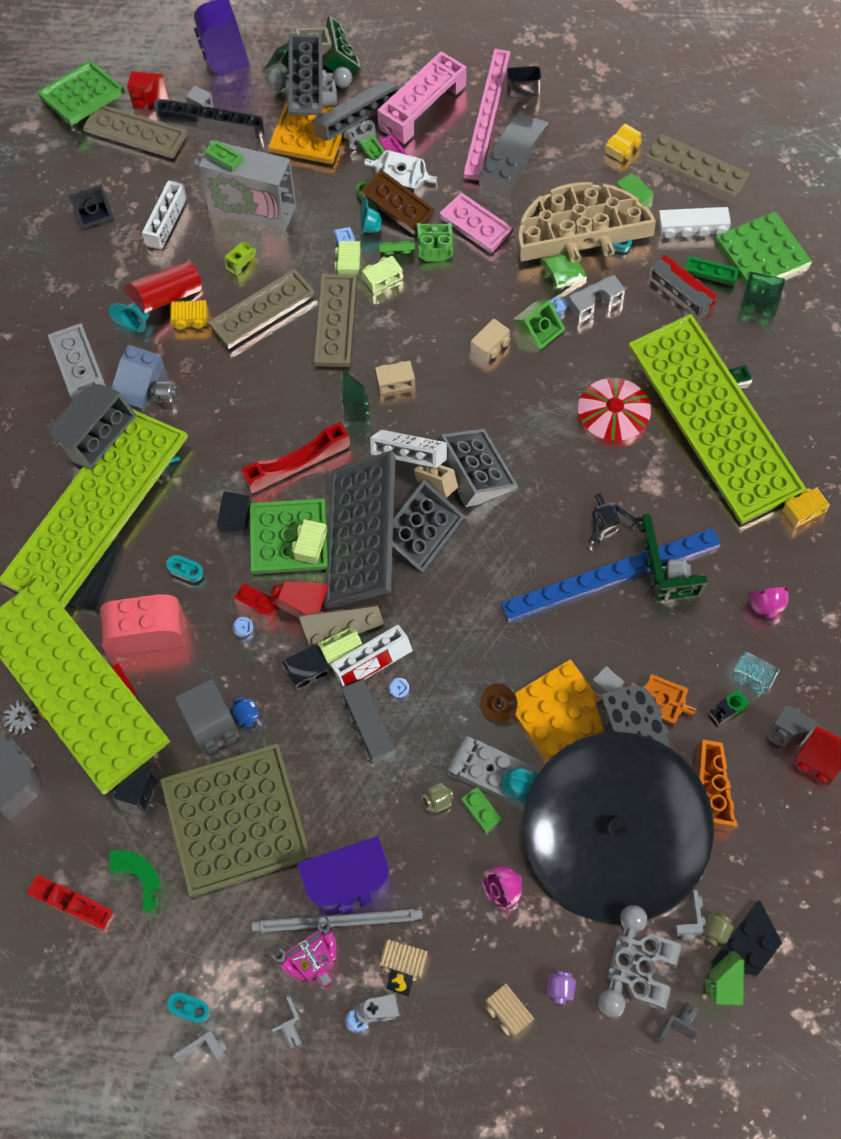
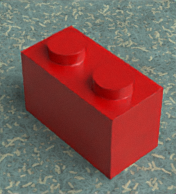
(255, 603)

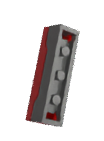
(682, 286)

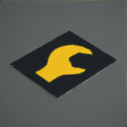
(399, 982)

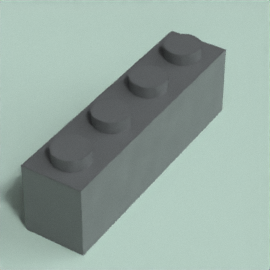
(368, 721)

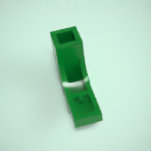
(132, 864)

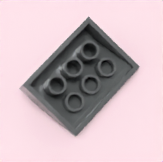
(477, 467)
(423, 525)

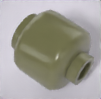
(437, 798)
(718, 928)

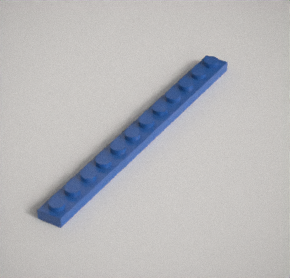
(606, 575)

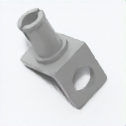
(288, 1027)

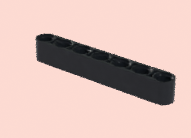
(209, 118)

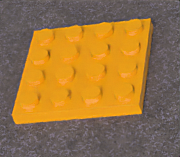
(296, 138)
(558, 710)

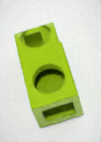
(239, 257)

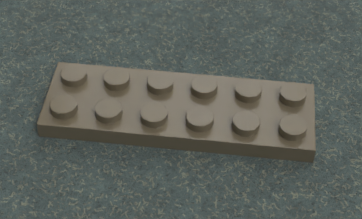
(135, 131)
(697, 166)
(261, 308)
(335, 320)

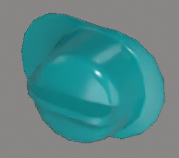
(369, 218)
(128, 316)
(517, 783)

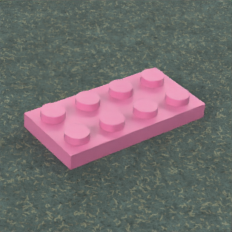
(476, 222)

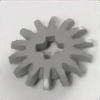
(28, 718)

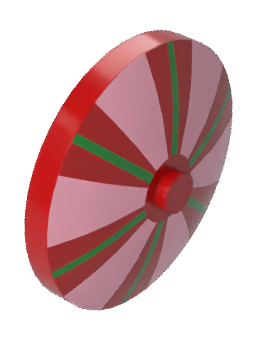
(614, 411)

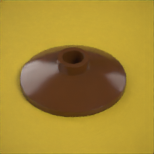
(491, 703)

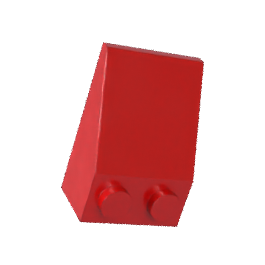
(820, 756)

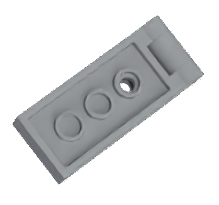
(75, 359)
(471, 767)

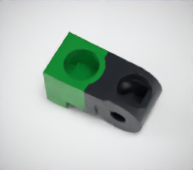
(729, 707)

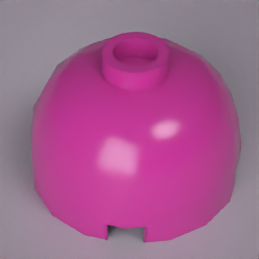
(769, 601)
(503, 886)

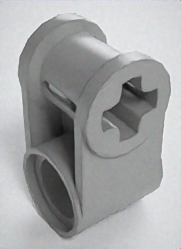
(359, 133)
(380, 1009)

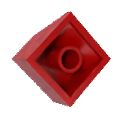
(145, 89)

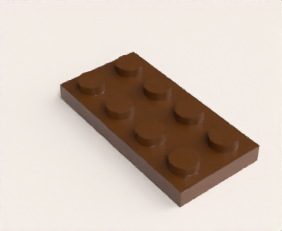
(397, 201)

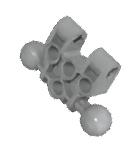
(339, 78)
(664, 952)

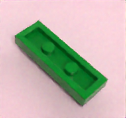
(712, 270)

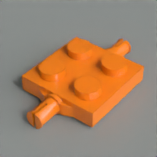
(669, 697)

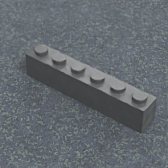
(353, 111)

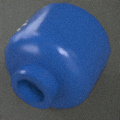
(244, 711)

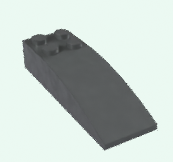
(305, 74)
(512, 154)

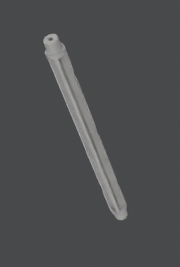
(337, 920)

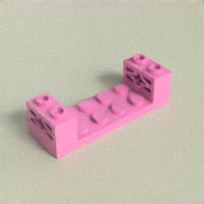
(418, 94)

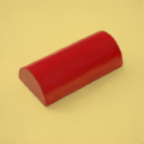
(164, 286)

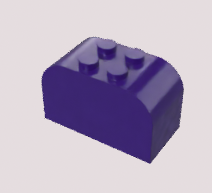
(220, 37)
(346, 877)

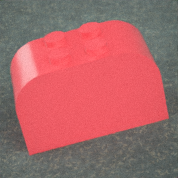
(141, 625)

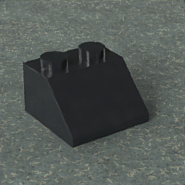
(91, 206)
(136, 791)

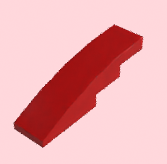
(69, 902)

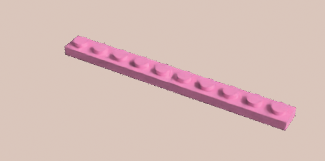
(487, 114)

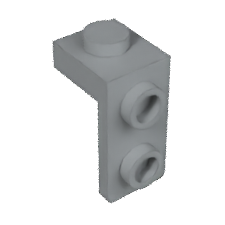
(689, 931)
(216, 1045)

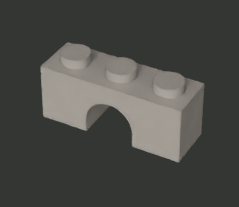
(607, 290)

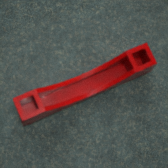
(265, 473)

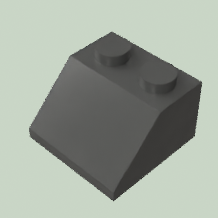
(792, 727)

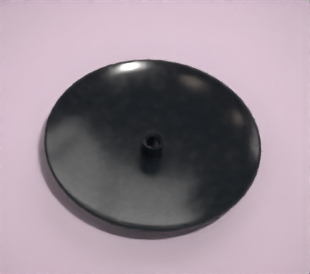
(662, 836)

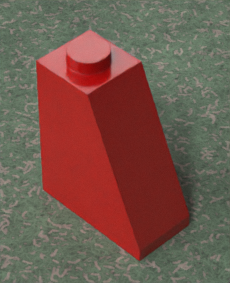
(298, 597)

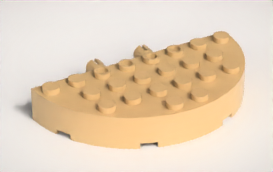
(580, 219)

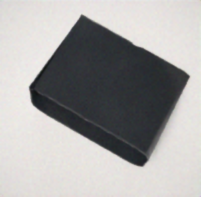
(523, 81)
(234, 513)
(306, 667)

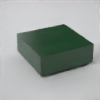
(741, 375)

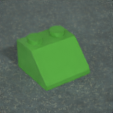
(539, 323)
(726, 980)

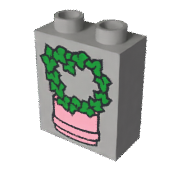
(255, 191)

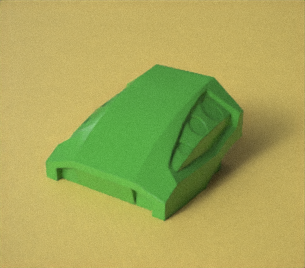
(435, 242)
(563, 270)

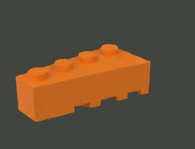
(711, 769)

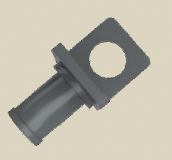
(681, 1024)

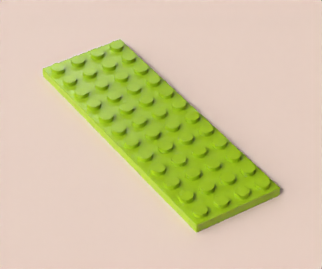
(716, 419)
(94, 509)
(76, 688)

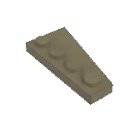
(325, 624)

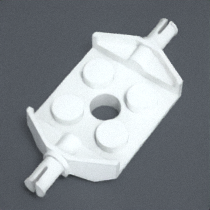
(412, 177)

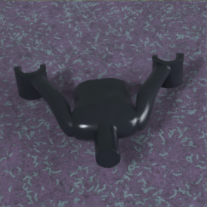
(607, 515)

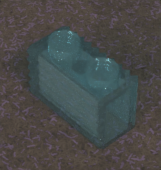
(755, 673)

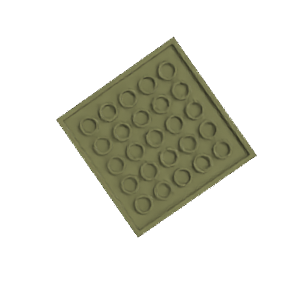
(234, 820)

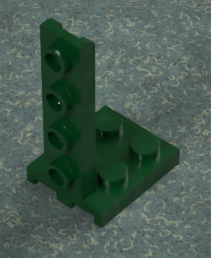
(675, 587)

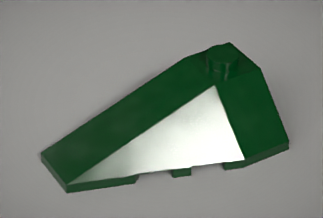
(341, 51)

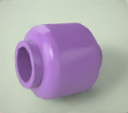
(561, 986)

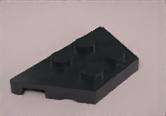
(753, 940)

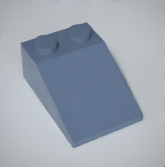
(137, 374)

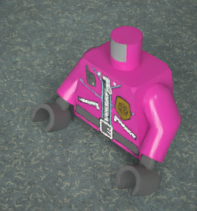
(311, 956)

